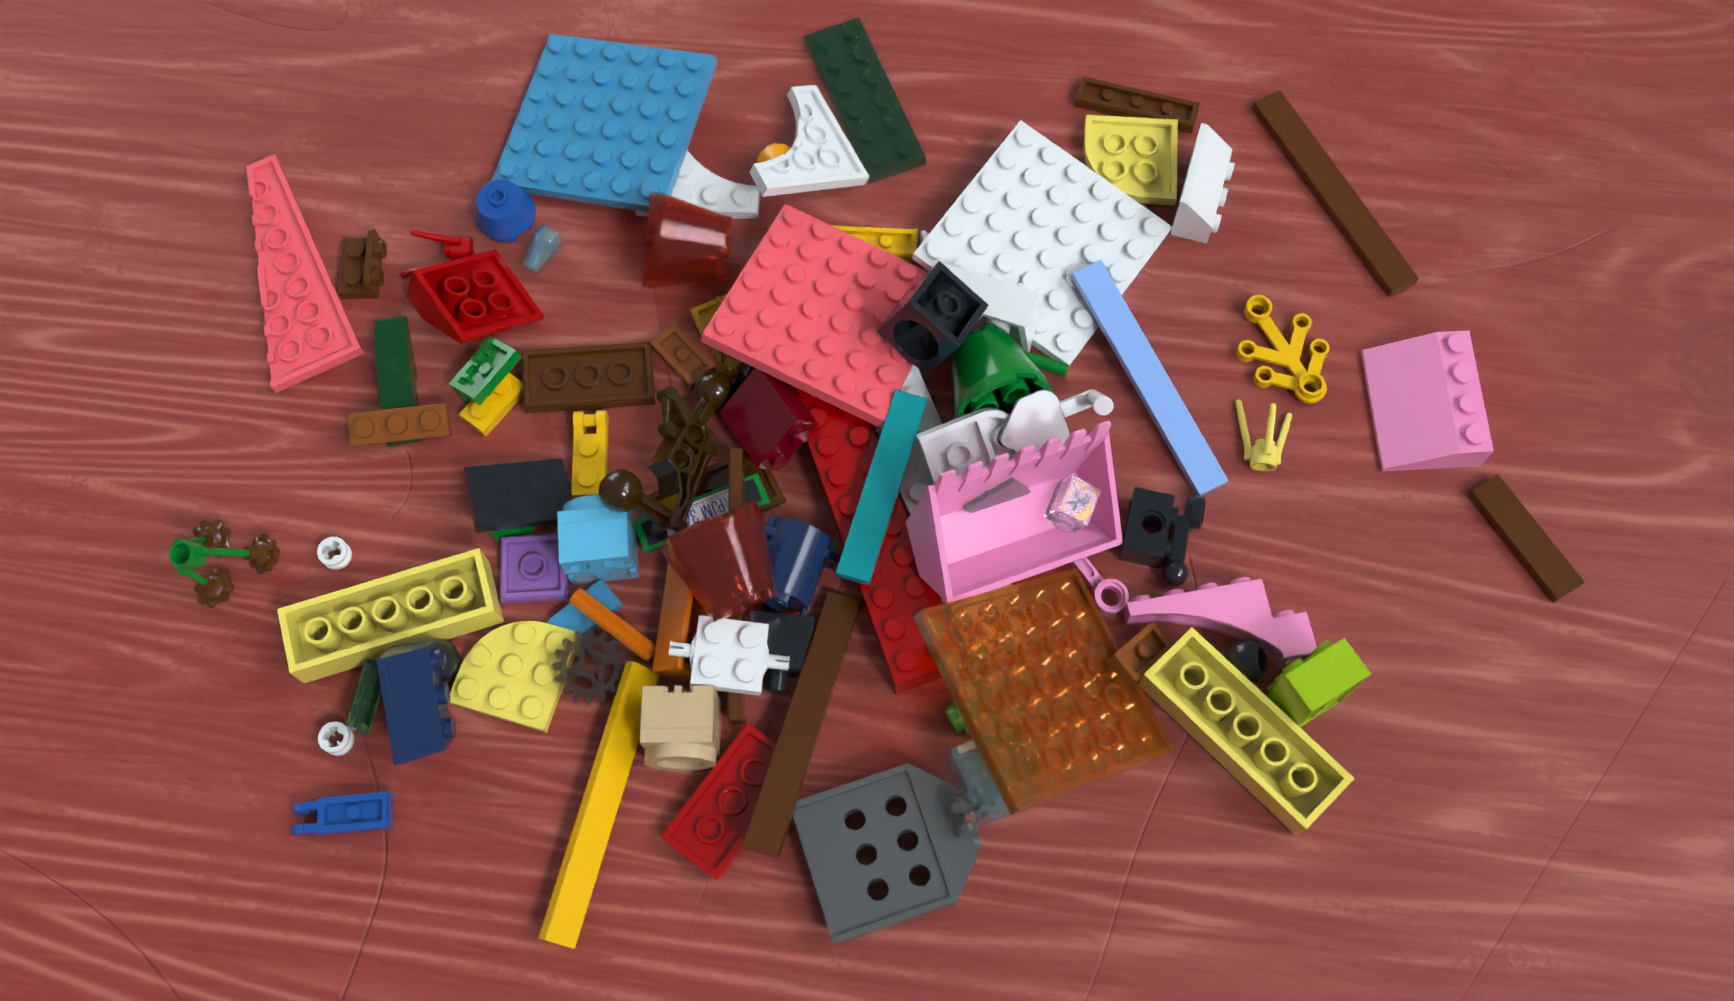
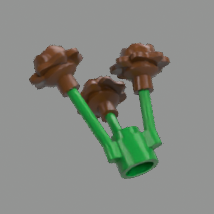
(213, 540)

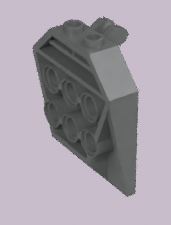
(932, 815)

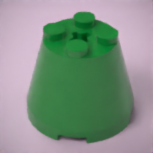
(992, 372)

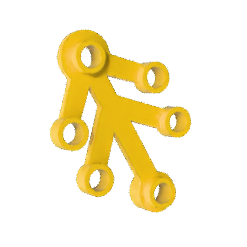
(1285, 354)

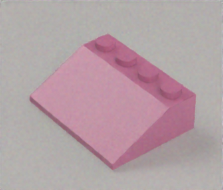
(1427, 403)

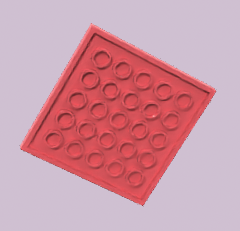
(813, 313)

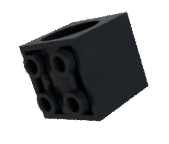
(933, 318)

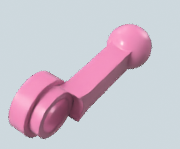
(1098, 584)

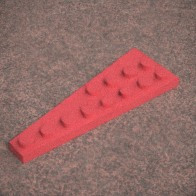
(301, 306)

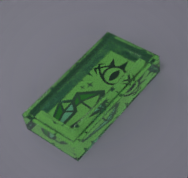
(365, 699)

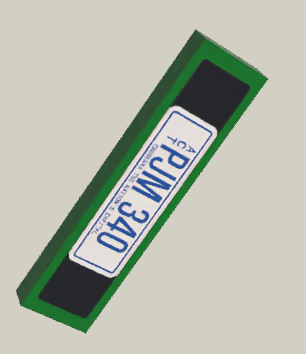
(703, 506)

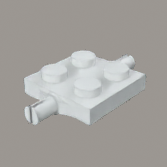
(729, 655)

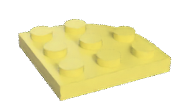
(1134, 155)
(512, 674)

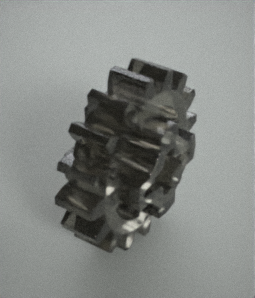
(603, 660)

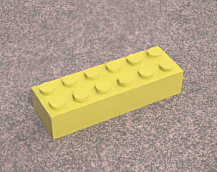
(398, 609)
(1245, 731)

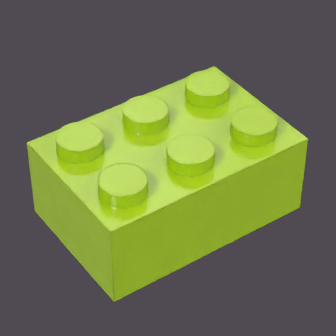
(1318, 682)

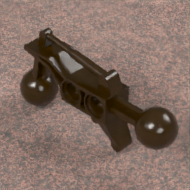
(684, 443)

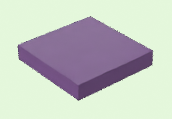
(532, 570)

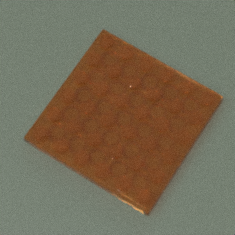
(1039, 688)

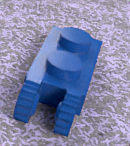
(346, 814)

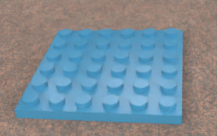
(606, 121)

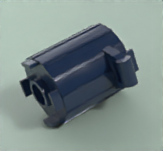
(797, 562)

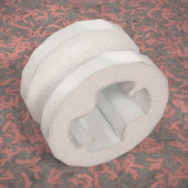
(338, 561)
(328, 730)

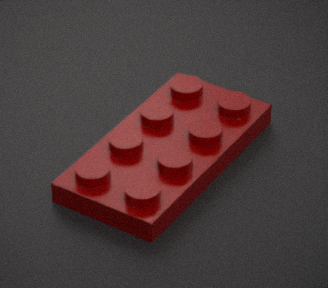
(720, 810)

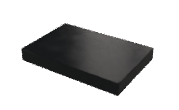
(516, 494)

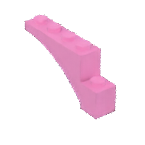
(1234, 610)

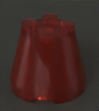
(684, 243)
(724, 561)

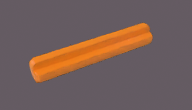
(613, 624)

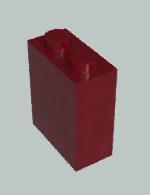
(768, 420)

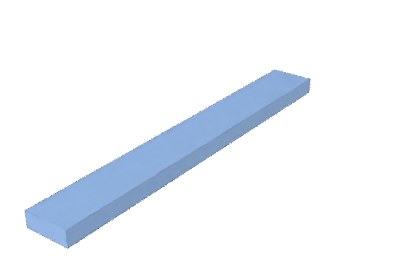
(1149, 379)

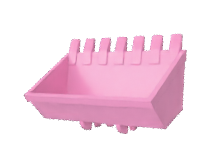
(987, 549)

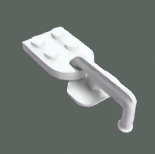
(975, 435)

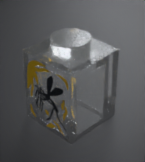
(1072, 504)

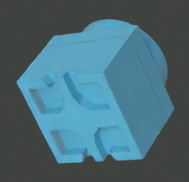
(596, 542)

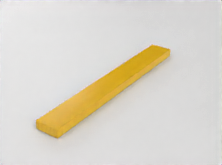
(597, 810)

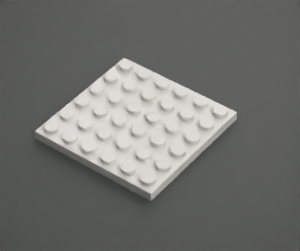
(1037, 221)

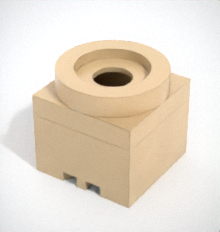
(680, 727)

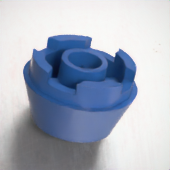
(503, 211)

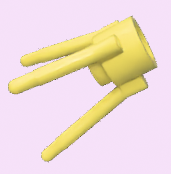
(1264, 454)

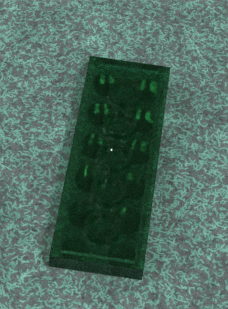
(865, 100)

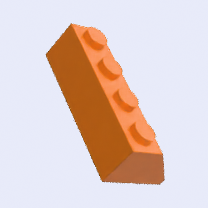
(677, 624)

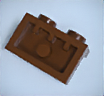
(361, 266)

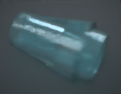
(542, 248)

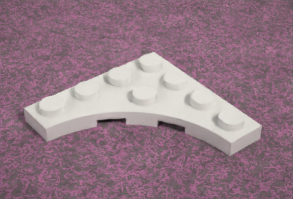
(819, 156)
(714, 192)

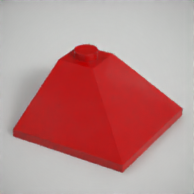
(472, 297)

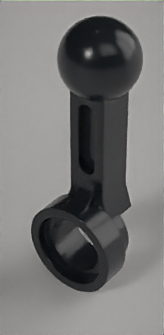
(1175, 570)

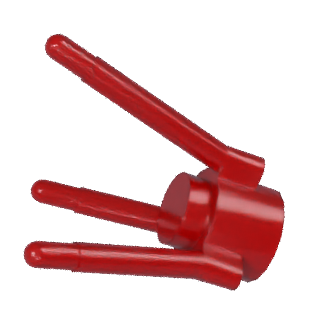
(454, 246)

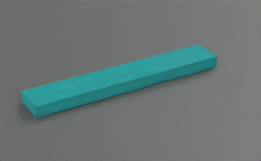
(881, 488)

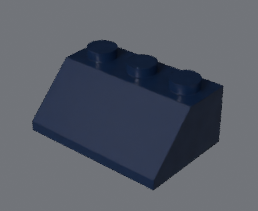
(415, 700)

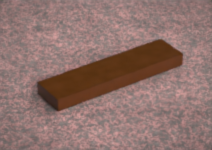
(1133, 102)
(1526, 538)

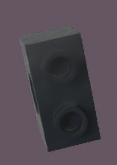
(1154, 509)

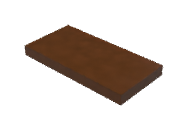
(587, 377)

